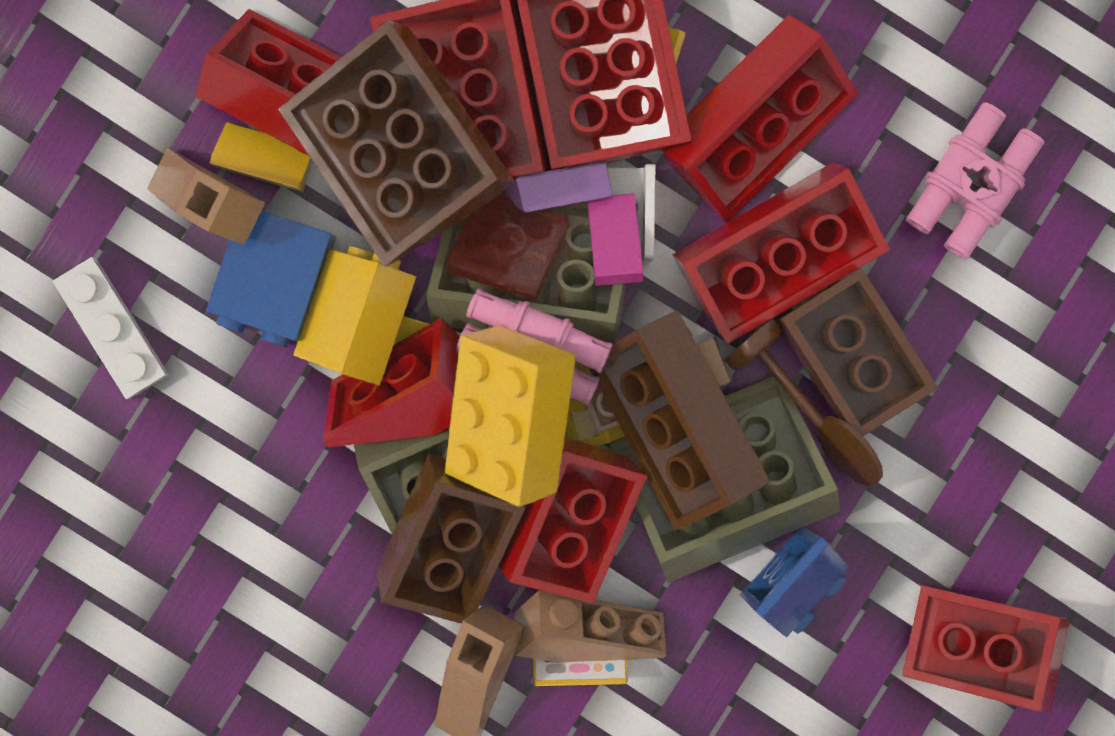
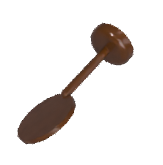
(838, 438)

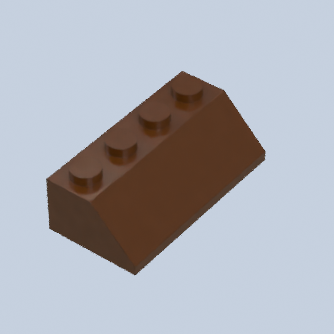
(678, 421)

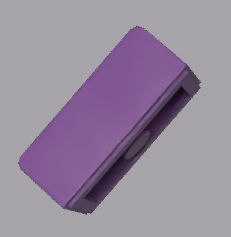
(560, 187)

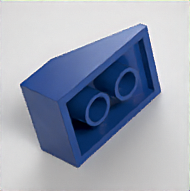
(796, 582)

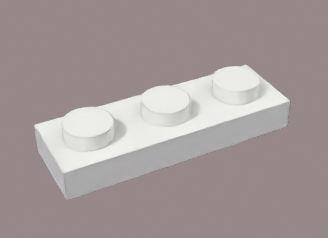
(110, 328)

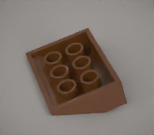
(395, 143)

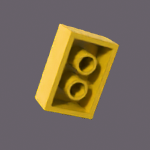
(509, 414)

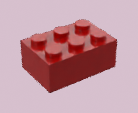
(572, 535)

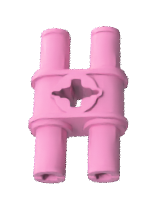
(998, 178)
(547, 329)

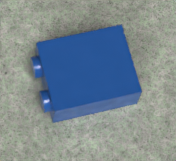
(270, 278)

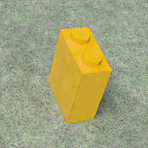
(355, 314)

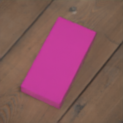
(615, 240)

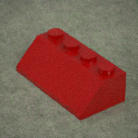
(258, 71)
(761, 117)
(781, 251)

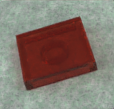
(508, 247)

